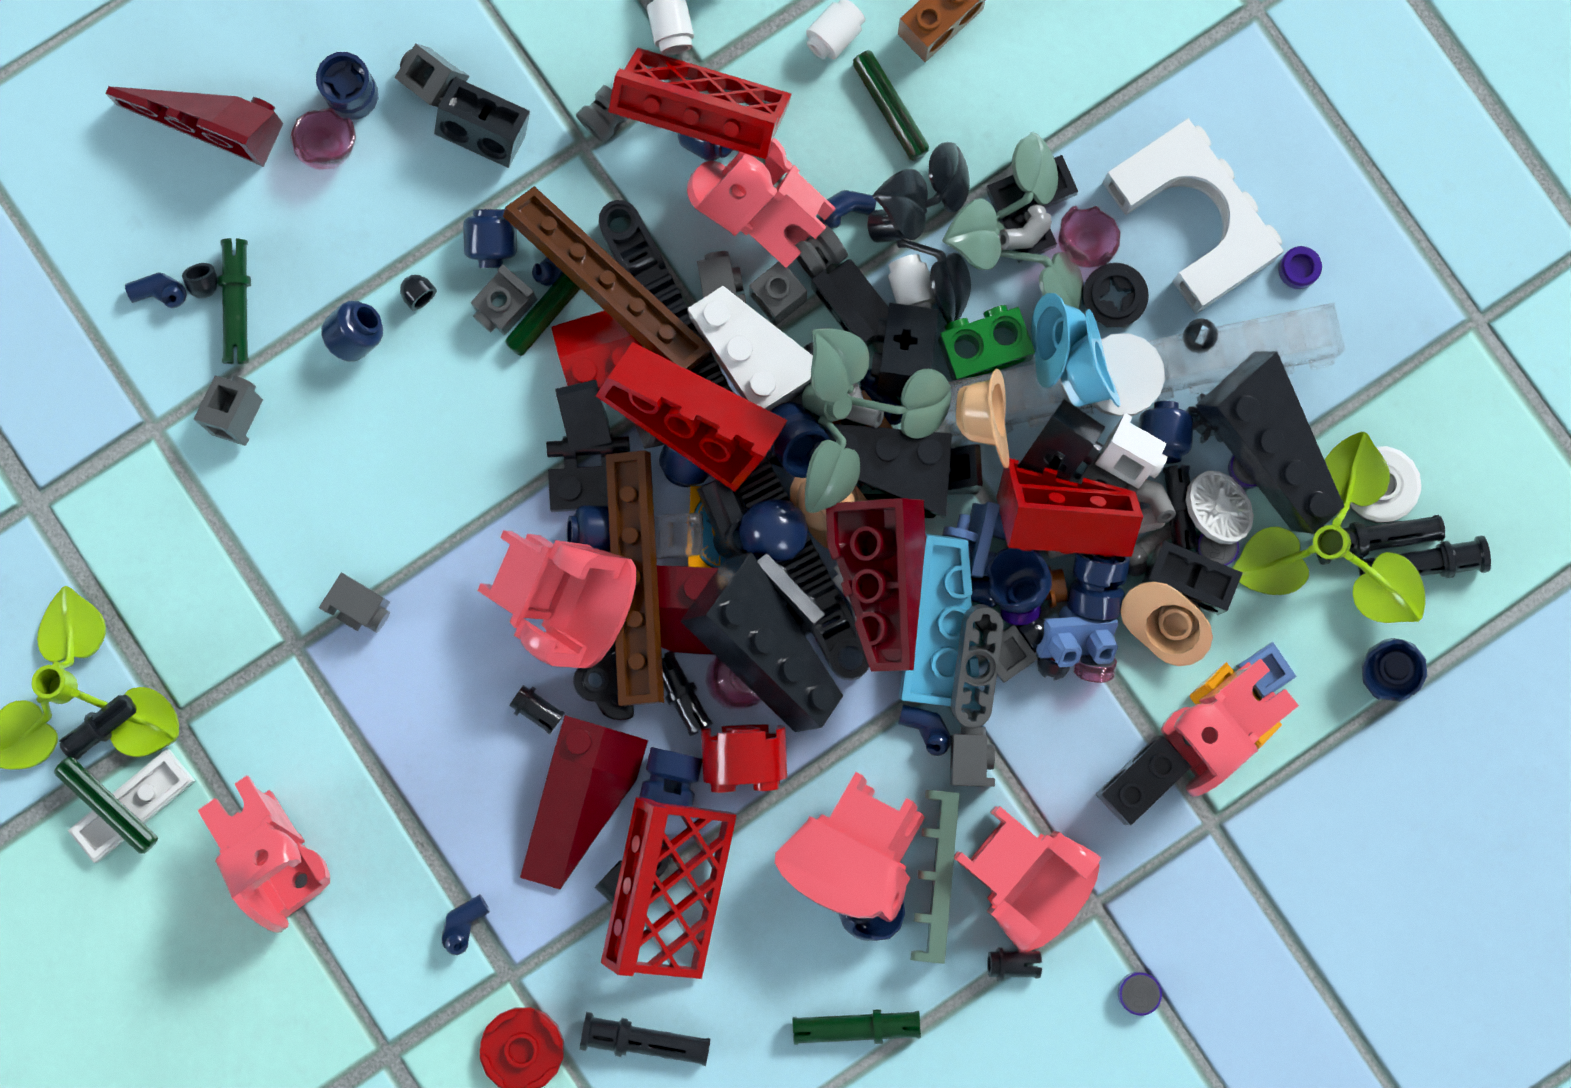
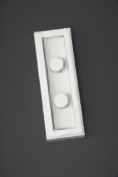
(143, 795)

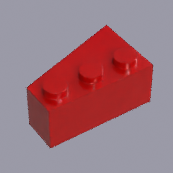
(1066, 515)

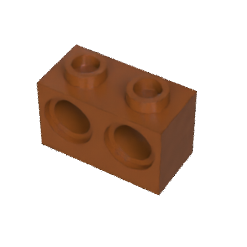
(935, 22)

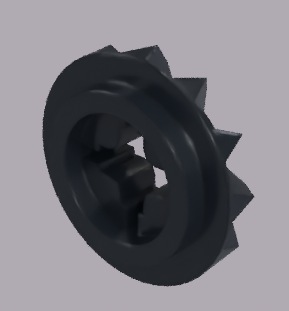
(1124, 279)

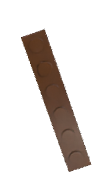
(605, 280)
(634, 538)

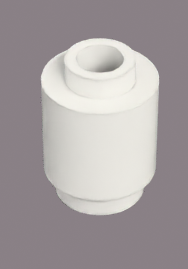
(670, 26)
(835, 29)
(911, 282)

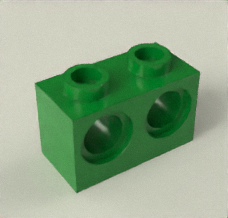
(989, 353)

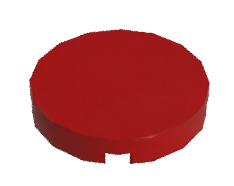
(522, 1048)

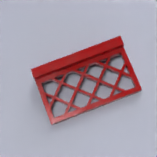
(684, 110)
(636, 882)

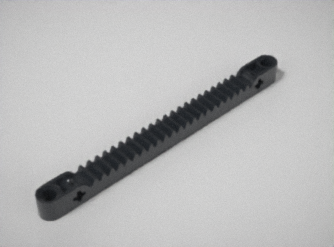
(641, 258)

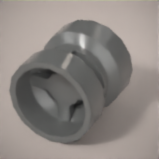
(597, 118)
(820, 252)

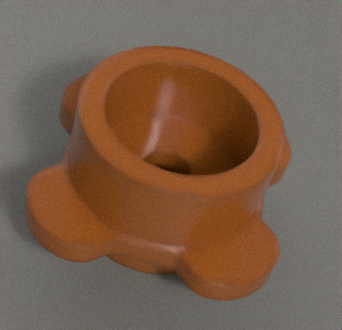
(1058, 591)

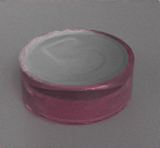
(1091, 671)

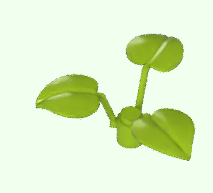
(1387, 591)
(71, 630)

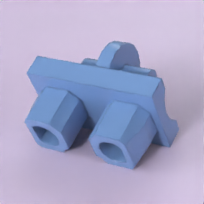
(978, 531)
(1075, 636)

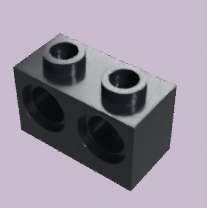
(481, 122)
(1194, 576)
(1143, 780)

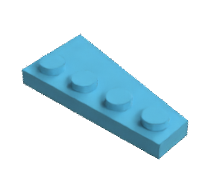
(943, 602)

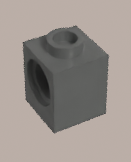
(778, 293)

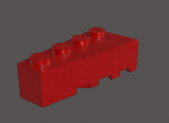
(692, 414)

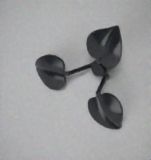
(904, 220)

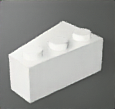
(751, 350)

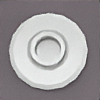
(1401, 492)
(1219, 507)

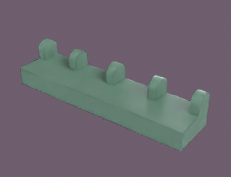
(941, 876)

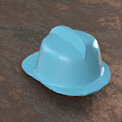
(1053, 332)
(1086, 370)

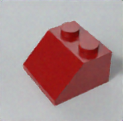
(590, 347)

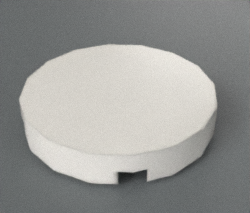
(1135, 373)

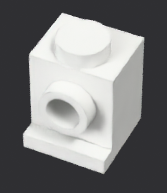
(1132, 453)

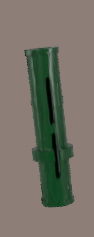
(234, 300)
(857, 1027)

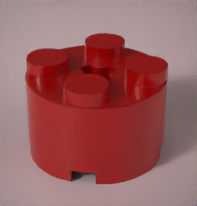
(744, 757)

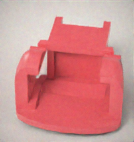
(745, 201)
(569, 586)
(1225, 726)
(853, 855)
(264, 857)
(1033, 880)

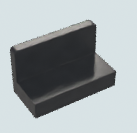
(851, 300)

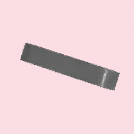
(963, 695)

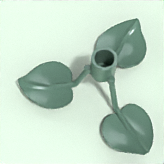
(977, 226)
(836, 365)

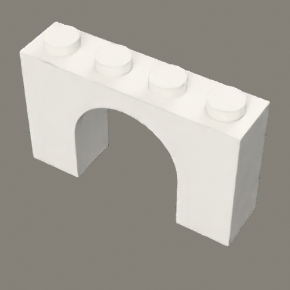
(1186, 160)

